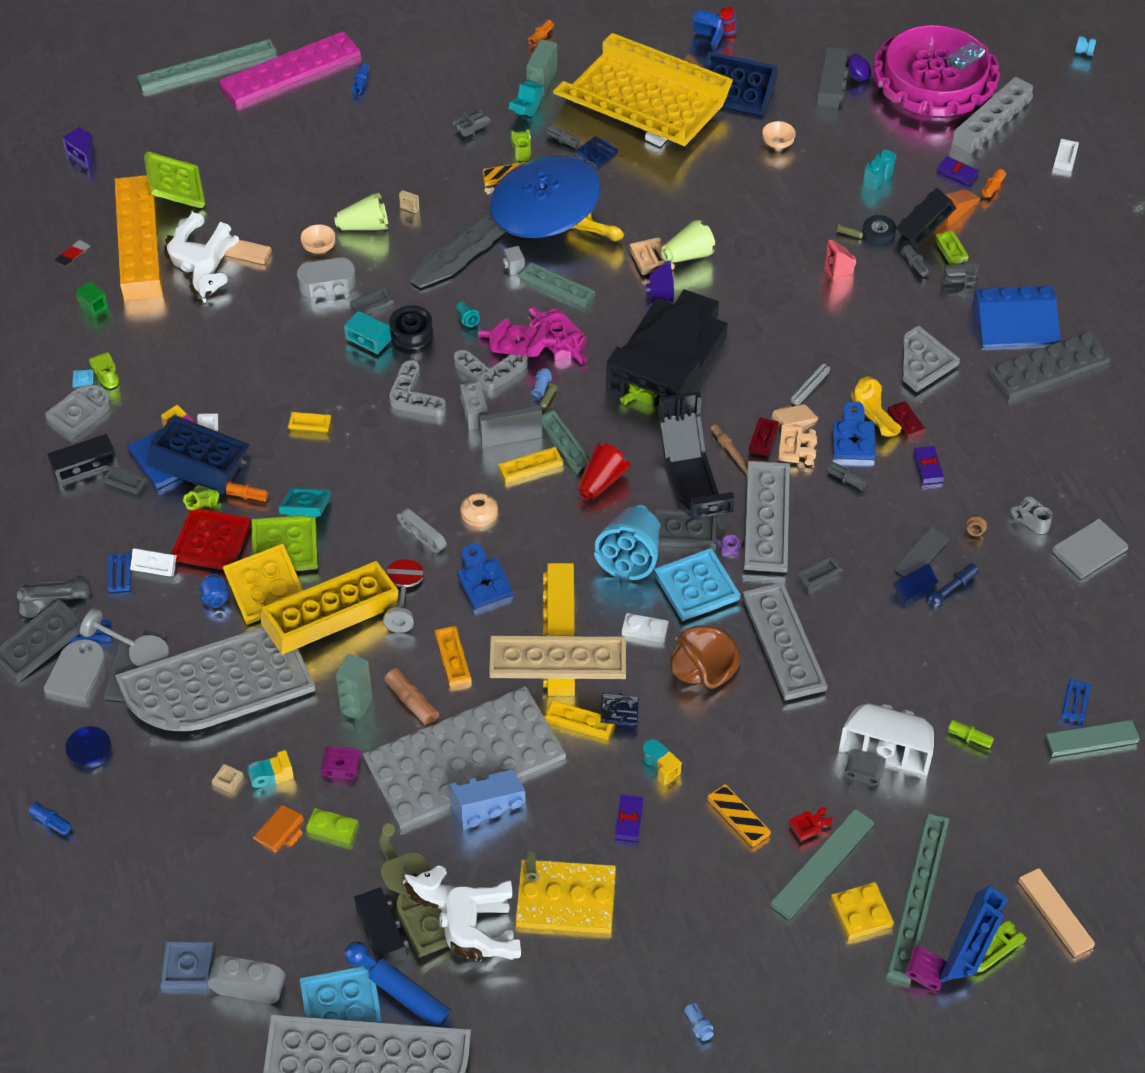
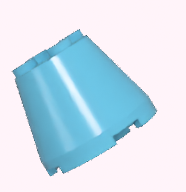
(629, 543)

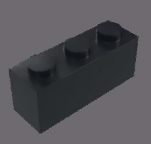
(926, 217)
(82, 458)
(381, 926)

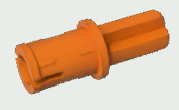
(540, 33)
(993, 183)
(246, 491)

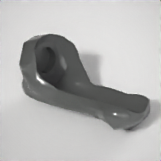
(37, 596)

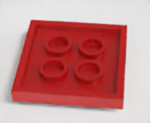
(211, 538)

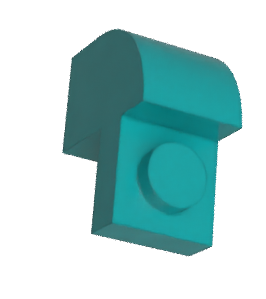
(528, 98)

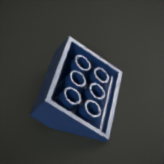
(751, 82)
(196, 454)

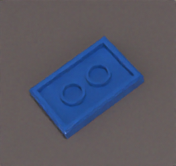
(139, 451)

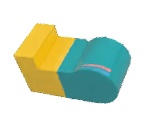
(662, 760)
(270, 771)

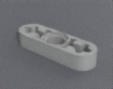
(421, 530)

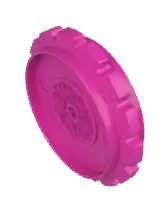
(919, 79)

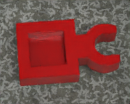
(808, 825)

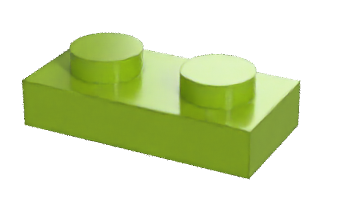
(951, 247)
(332, 826)

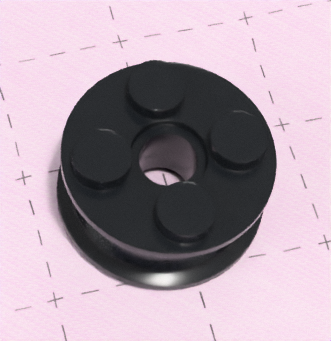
(411, 327)

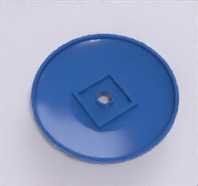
(530, 212)

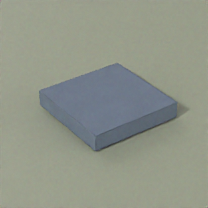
(187, 965)

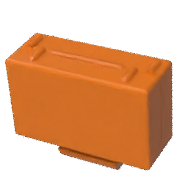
(279, 828)

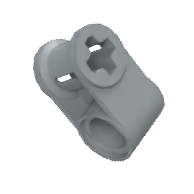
(1033, 514)

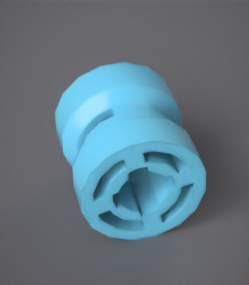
(1085, 45)

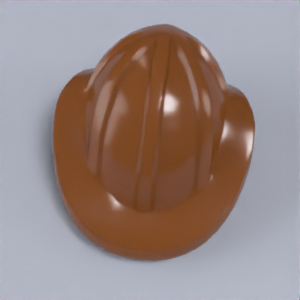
(704, 656)

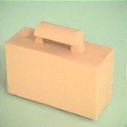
(794, 416)

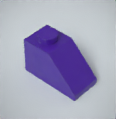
(80, 146)
(661, 284)

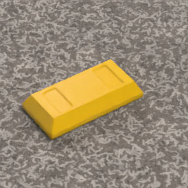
(309, 422)

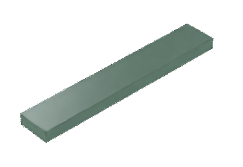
(822, 864)

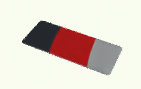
(72, 252)

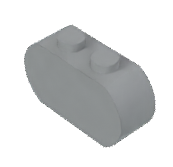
(326, 277)
(246, 979)

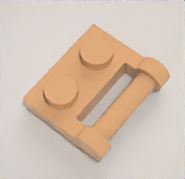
(645, 256)

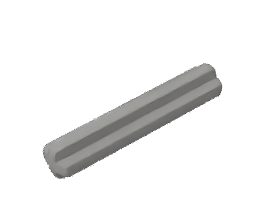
(808, 386)

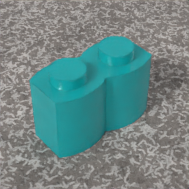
(879, 169)

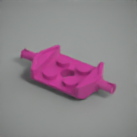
(571, 337)
(529, 339)

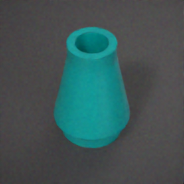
(468, 315)

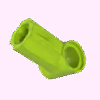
(201, 497)

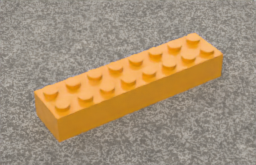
(138, 239)

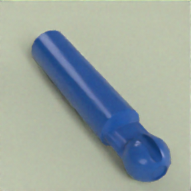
(399, 985)

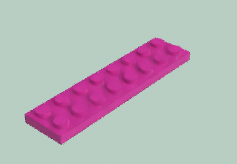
(289, 68)

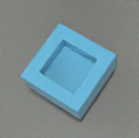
(83, 378)

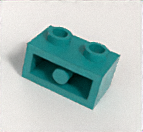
(367, 332)

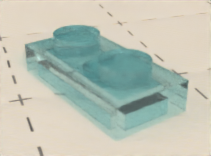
(965, 56)

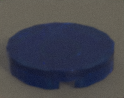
(88, 747)

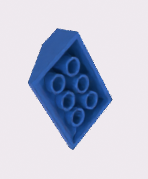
(1016, 316)

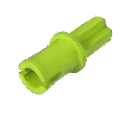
(970, 733)

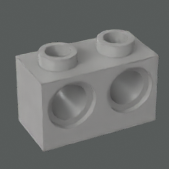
(473, 404)

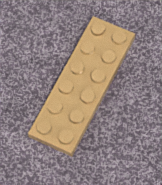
(558, 657)

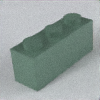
(354, 686)

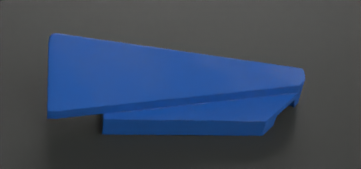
(975, 934)

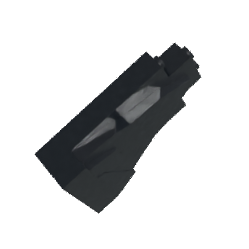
(669, 347)

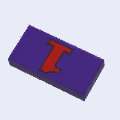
(957, 170)
(928, 464)
(629, 818)

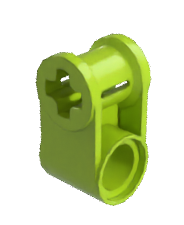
(521, 145)
(105, 370)

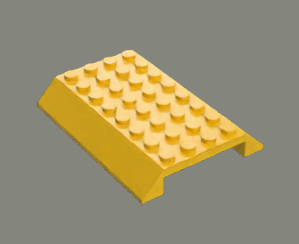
(649, 89)

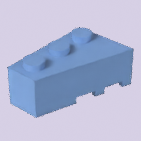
(486, 798)

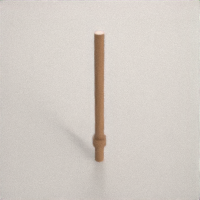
(726, 442)

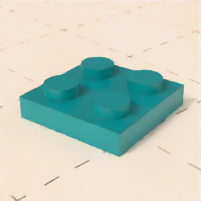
(305, 502)

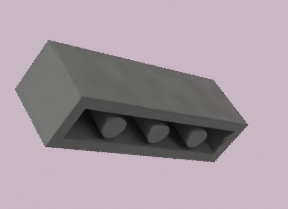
(833, 77)

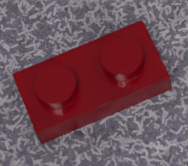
(906, 418)
(763, 436)

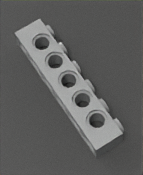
(992, 115)

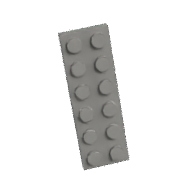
(767, 516)
(784, 641)

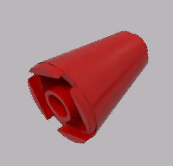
(602, 470)

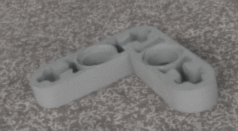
(488, 374)
(406, 393)

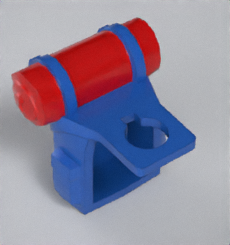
(715, 25)

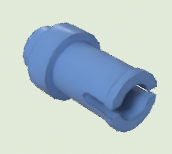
(542, 379)
(701, 1026)

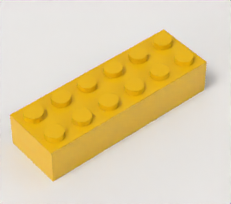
(329, 607)
(559, 616)

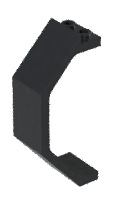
(687, 457)

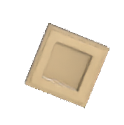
(409, 201)
(227, 778)

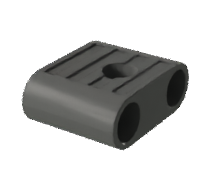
(865, 767)

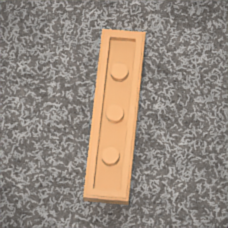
(1056, 912)

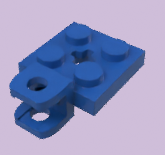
(853, 426)
(477, 569)

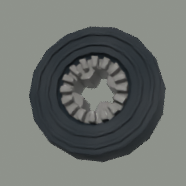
(877, 222)

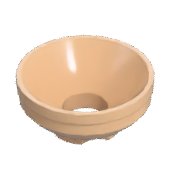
(778, 131)
(318, 235)
(479, 515)

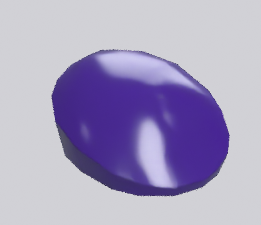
(859, 67)

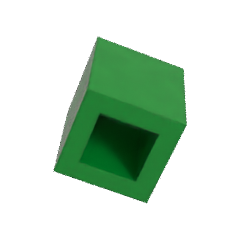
(91, 298)

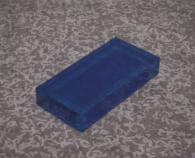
(915, 582)

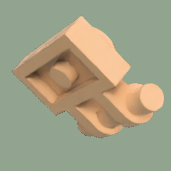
(791, 441)

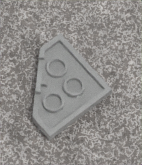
(925, 359)

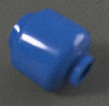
(214, 590)

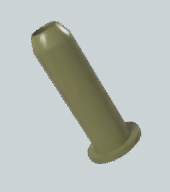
(849, 231)
(552, 388)
(531, 875)

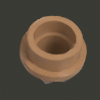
(976, 525)

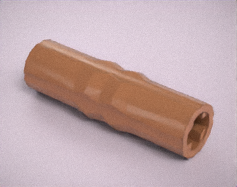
(411, 696)

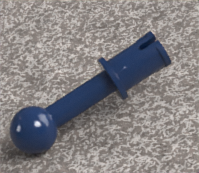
(935, 598)

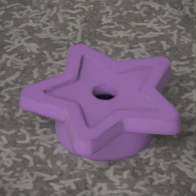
(726, 541)

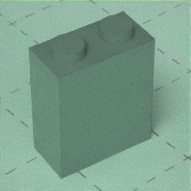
(543, 64)

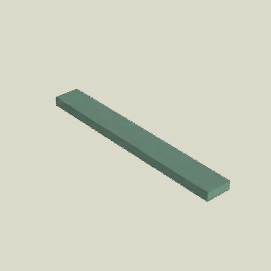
(206, 65)
(918, 895)

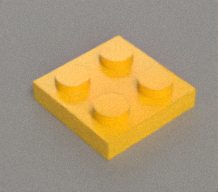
(862, 910)

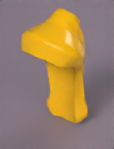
(612, 232)
(869, 394)

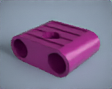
(340, 762)
(925, 968)

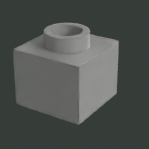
(513, 260)

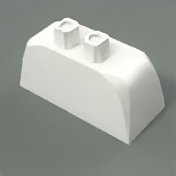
(896, 735)

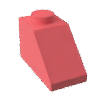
(838, 261)

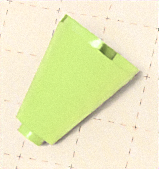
(363, 215)
(690, 243)

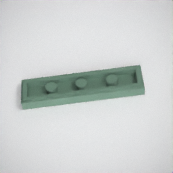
(557, 284)
(565, 442)
(1092, 738)

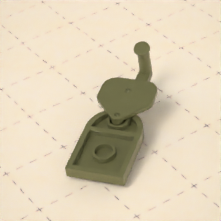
(418, 921)

